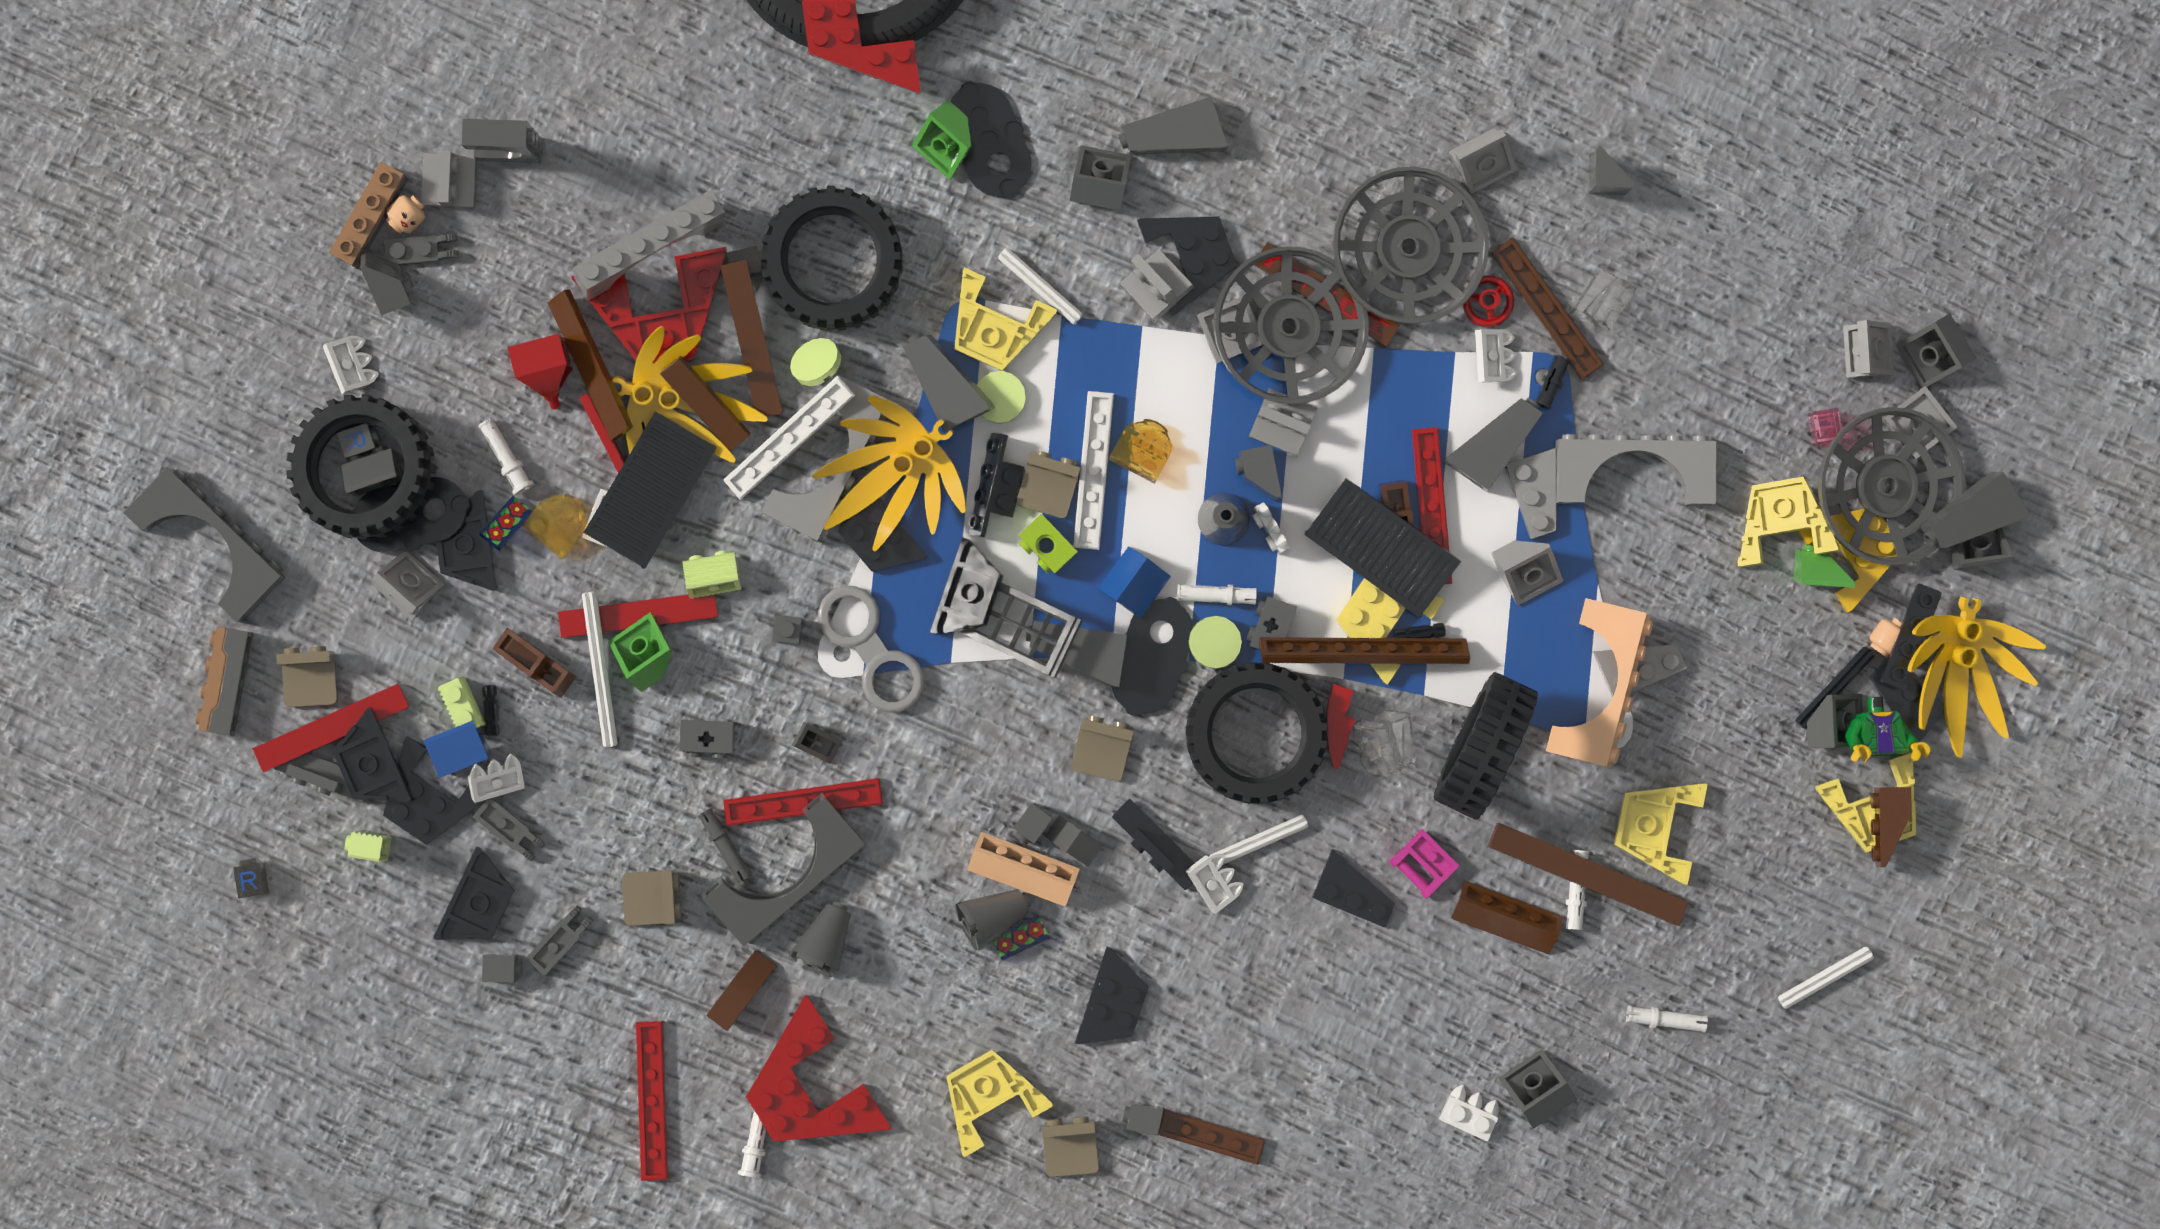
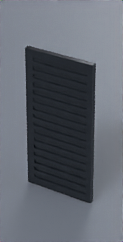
(650, 490)
(1382, 547)

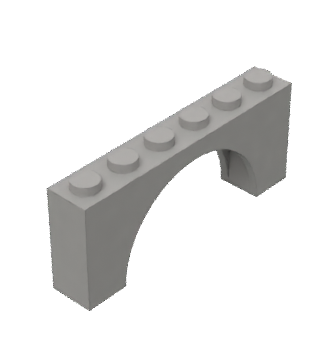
(691, 219)
(1690, 461)
(811, 511)

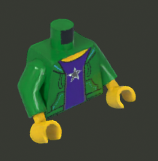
(1882, 734)

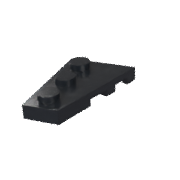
(1907, 702)
(1351, 892)

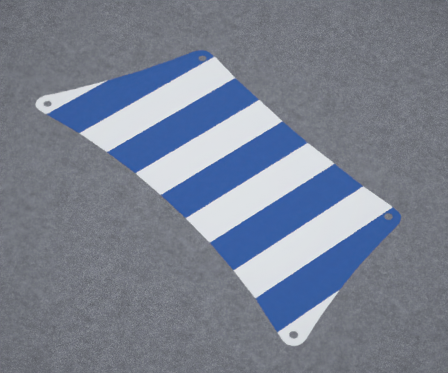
(1354, 435)

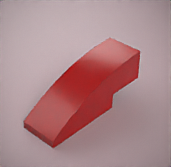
(1338, 724)

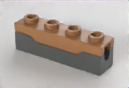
(368, 215)
(225, 681)

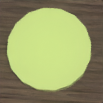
(815, 361)
(1005, 393)
(1215, 642)

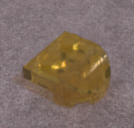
(1143, 449)
(558, 523)

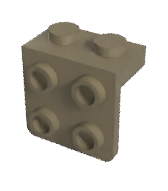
(1048, 484)
(308, 676)
(1102, 748)
(651, 897)
(1070, 1147)

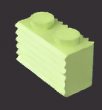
(711, 574)
(461, 702)
(368, 845)

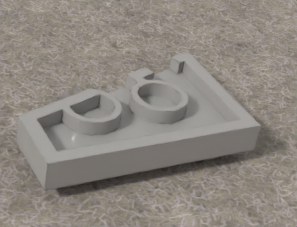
(1535, 491)
(1657, 665)

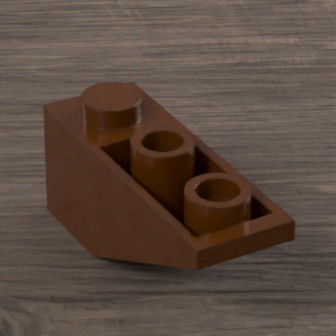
(1892, 814)

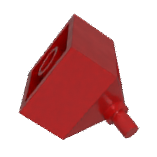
(542, 366)

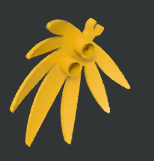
(653, 394)
(910, 455)
(1961, 648)

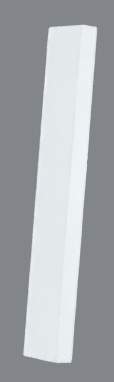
(789, 437)
(1093, 470)

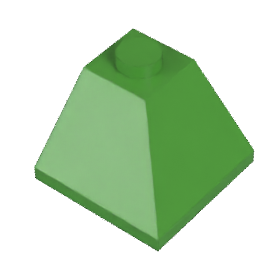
(944, 139)
(1818, 569)
(642, 652)

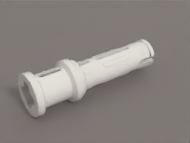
(510, 466)
(754, 1149)

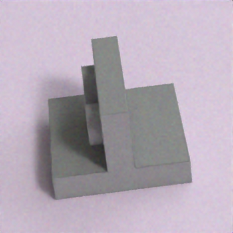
(1484, 160)
(449, 180)
(1156, 284)
(1868, 349)
(1283, 424)
(407, 584)

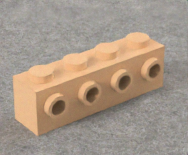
(1023, 869)

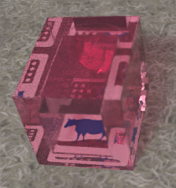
(1824, 426)

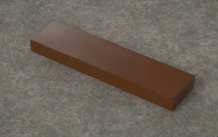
(705, 403)
(1211, 1136)

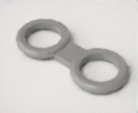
(870, 649)

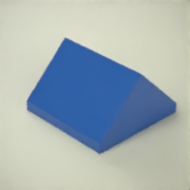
(1134, 582)
(457, 748)

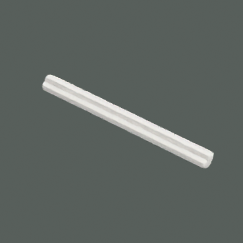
(599, 669)

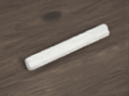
(1040, 286)
(1263, 839)
(1825, 977)

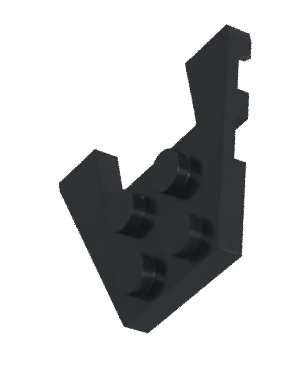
(1201, 249)
(430, 810)

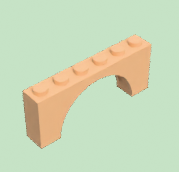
(1598, 739)

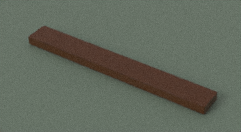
(1364, 650)
(1587, 874)

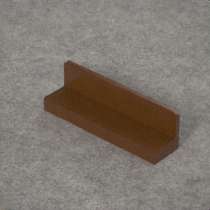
(1507, 917)

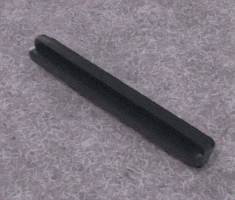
(1838, 684)

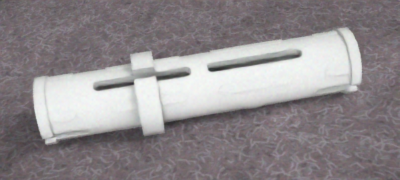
(1216, 594)
(1576, 900)
(1655, 1017)

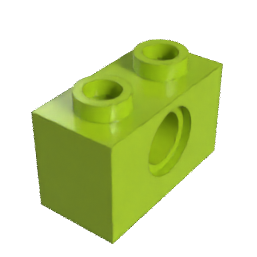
(1043, 529)

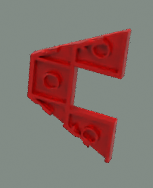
(835, 37)
(698, 281)
(782, 1100)

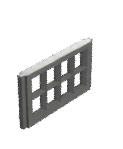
(1061, 647)

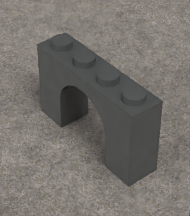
(502, 140)

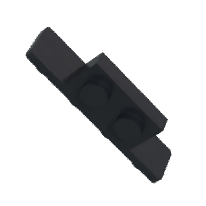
(997, 486)
(1921, 606)
(1155, 842)

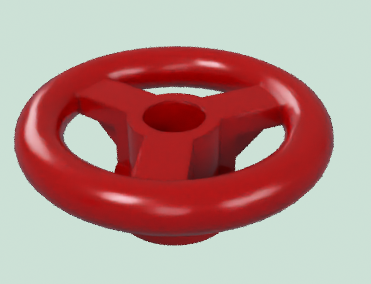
(1495, 294)

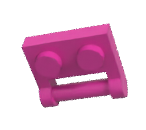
(1430, 857)

